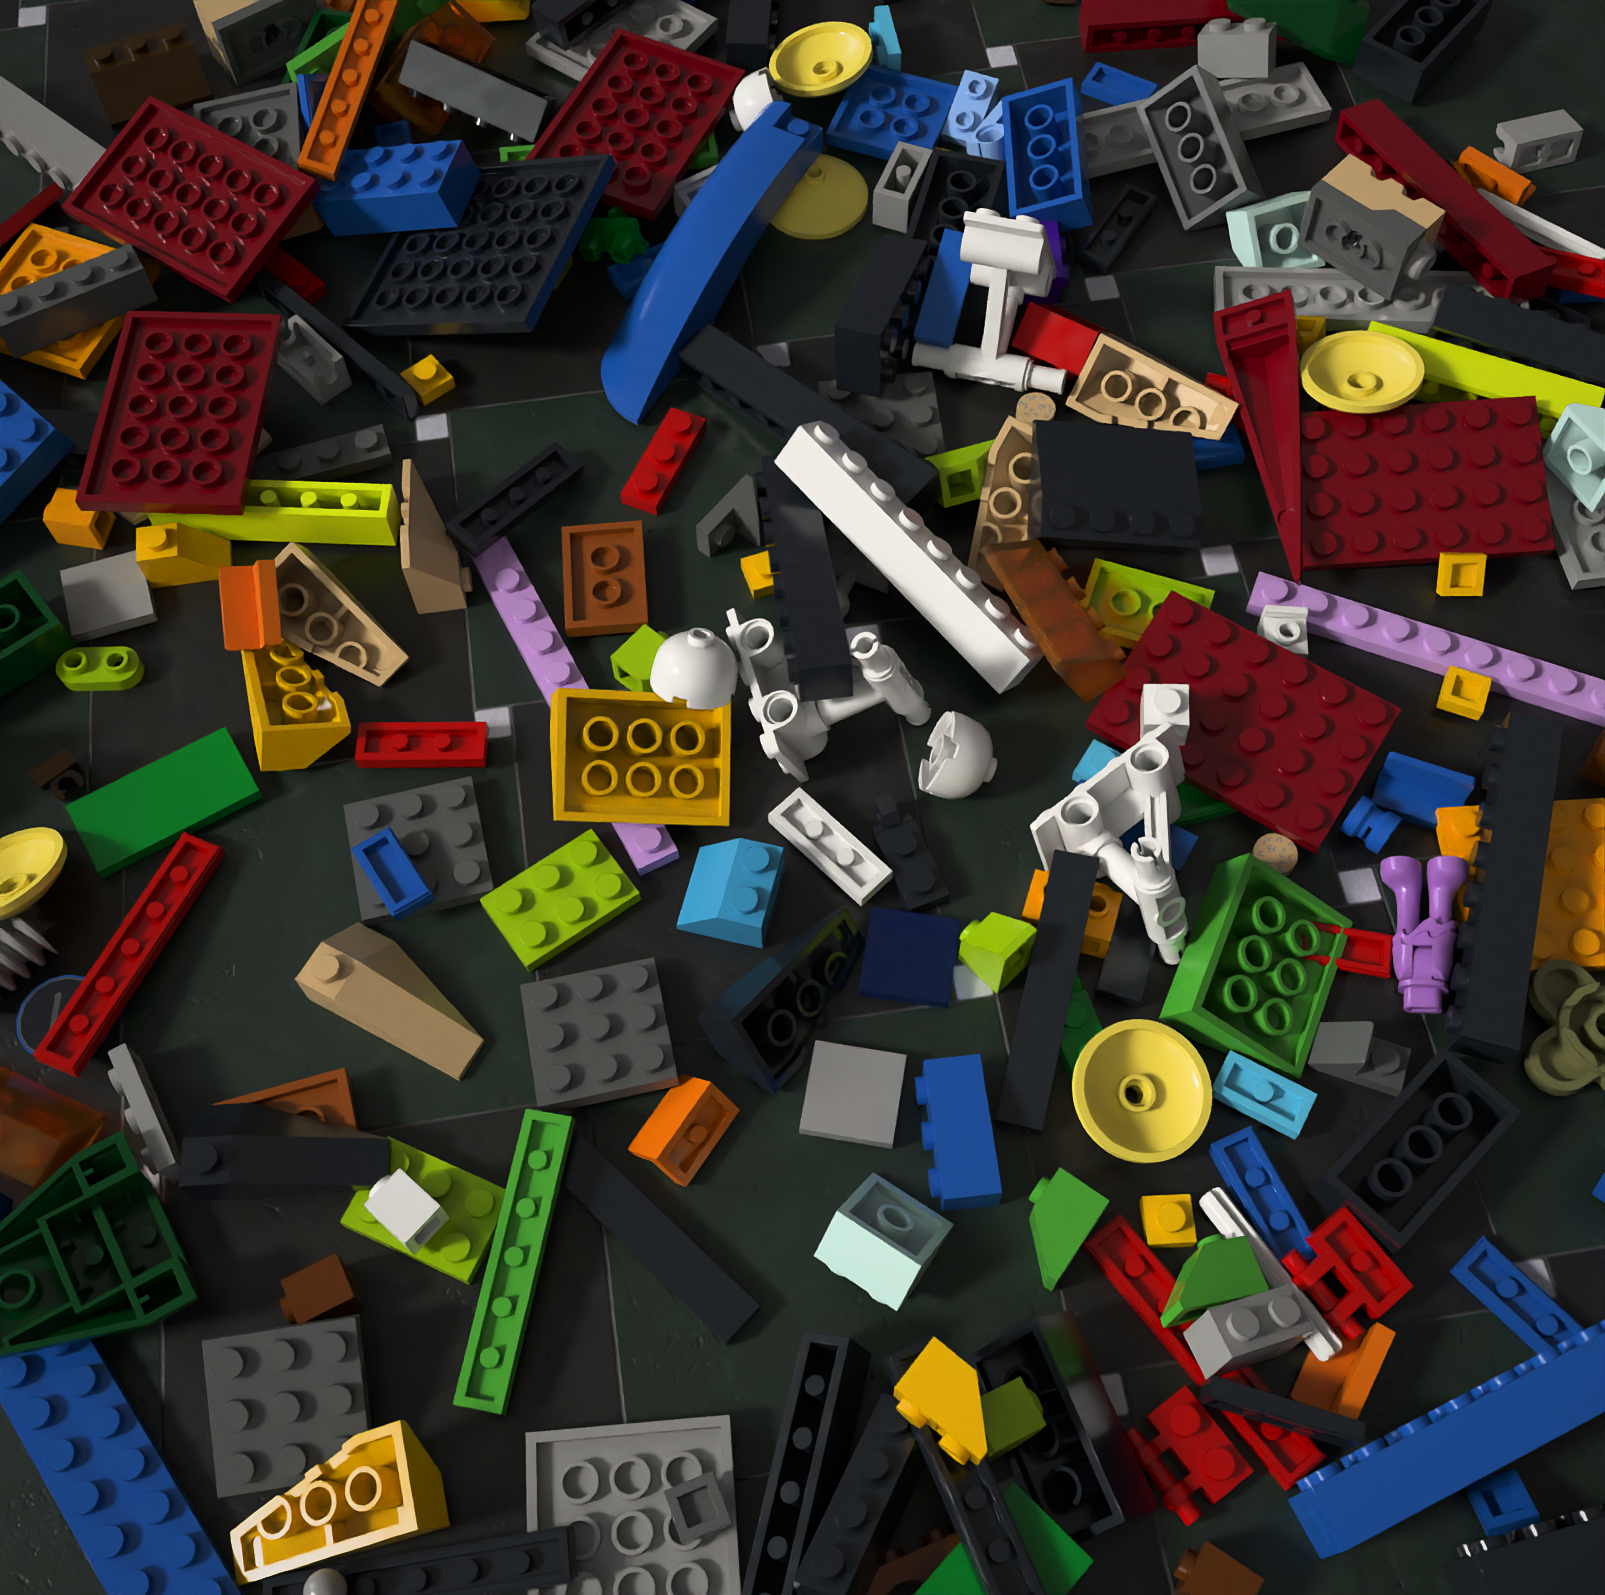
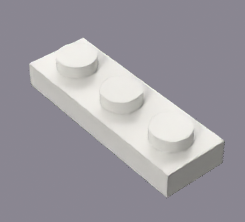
(830, 846)

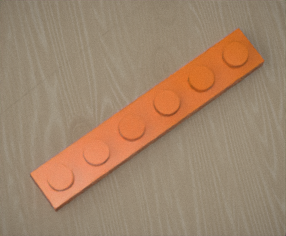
(347, 88)

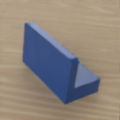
(1418, 788)

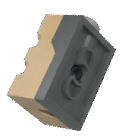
(255, 34)
(1370, 228)

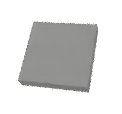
(107, 597)
(853, 1094)

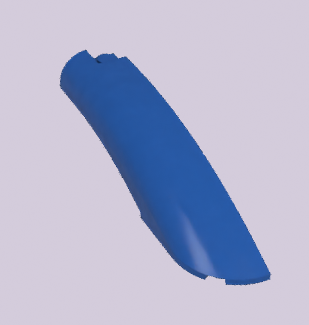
(705, 256)

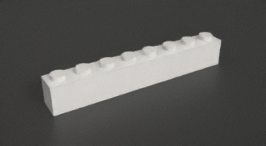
(910, 555)

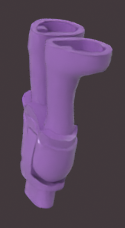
(1424, 949)

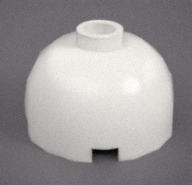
(751, 97)
(696, 669)
(958, 758)

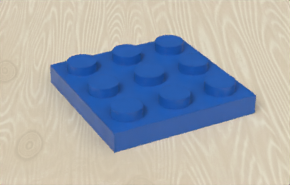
(890, 108)

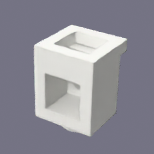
(1285, 627)

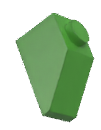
(1062, 1221)
(1212, 1277)

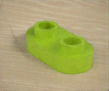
(97, 668)

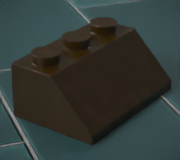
(144, 66)

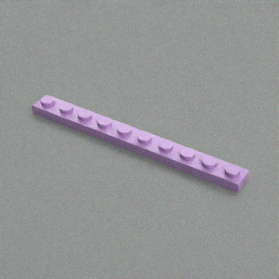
(1436, 648)
(554, 668)

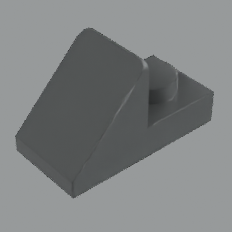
(732, 514)
(1356, 1056)

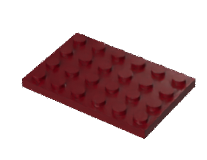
(648, 111)
(191, 198)
(182, 413)
(1423, 484)
(1263, 722)

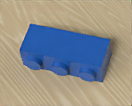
(958, 1133)

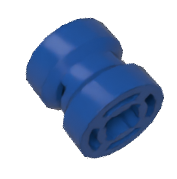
(1370, 824)

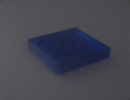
(909, 957)

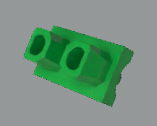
(612, 234)

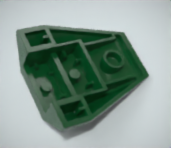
(1320, 26)
(90, 1254)

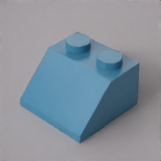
(733, 891)

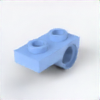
(971, 105)
(989, 137)

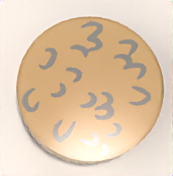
(1035, 406)
(1276, 852)

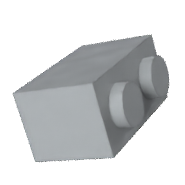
(1238, 48)
(900, 186)
(1248, 1331)

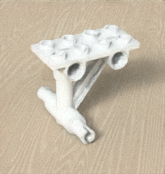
(1011, 261)
(797, 728)
(1107, 805)

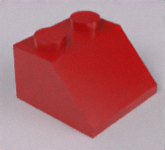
(1056, 337)

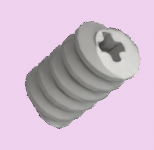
(19, 948)

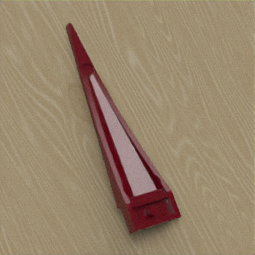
(1263, 366)

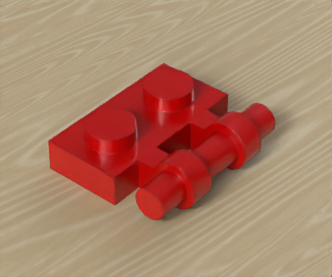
(1357, 1263)
(1198, 1447)

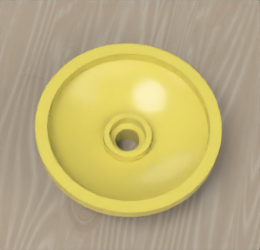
(821, 59)
(824, 202)
(1361, 372)
(28, 867)
(1169, 1087)

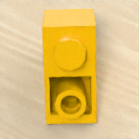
(946, 1396)

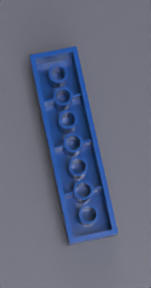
(1459, 1447)

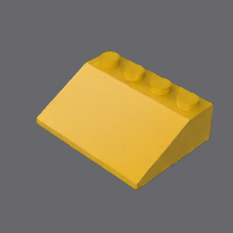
(638, 759)

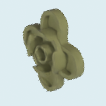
(1574, 1045)

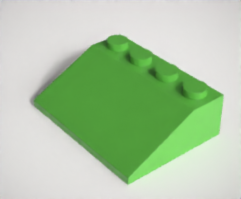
(1244, 968)

